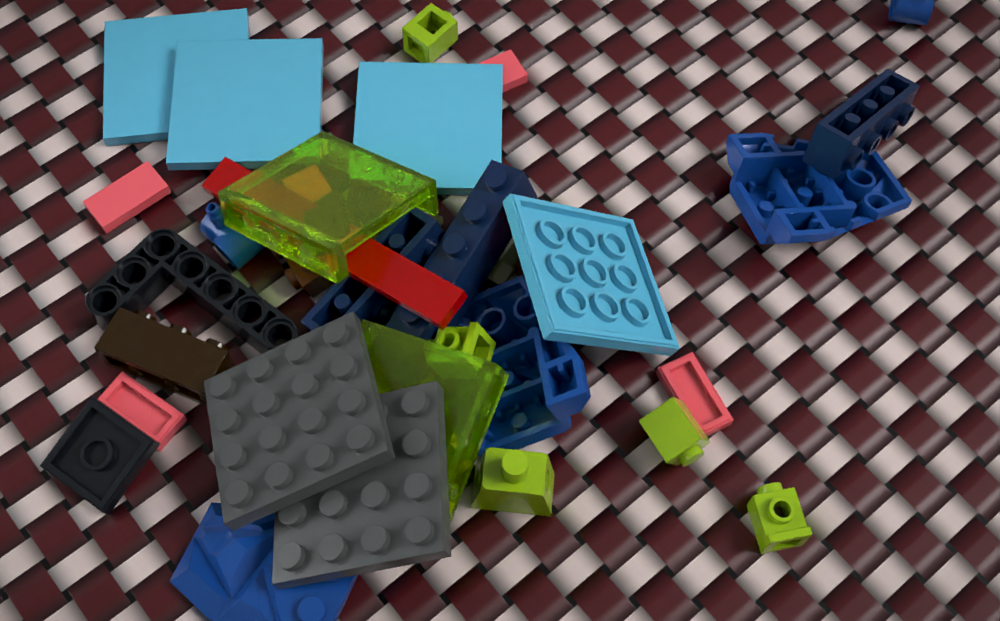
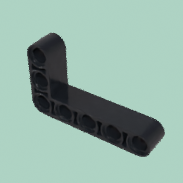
(204, 289)

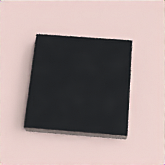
(100, 455)

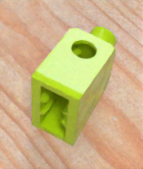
(513, 482)

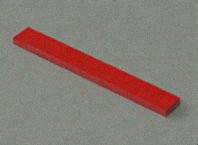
(377, 266)

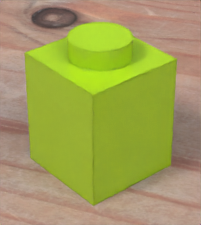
(675, 433)

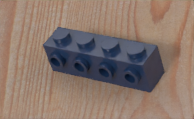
(861, 124)
(411, 236)

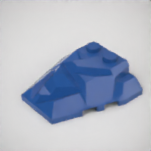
(796, 204)
(544, 377)
(231, 576)

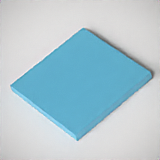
(142, 64)
(243, 100)
(432, 118)
(589, 277)

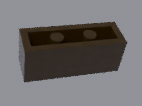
(162, 353)

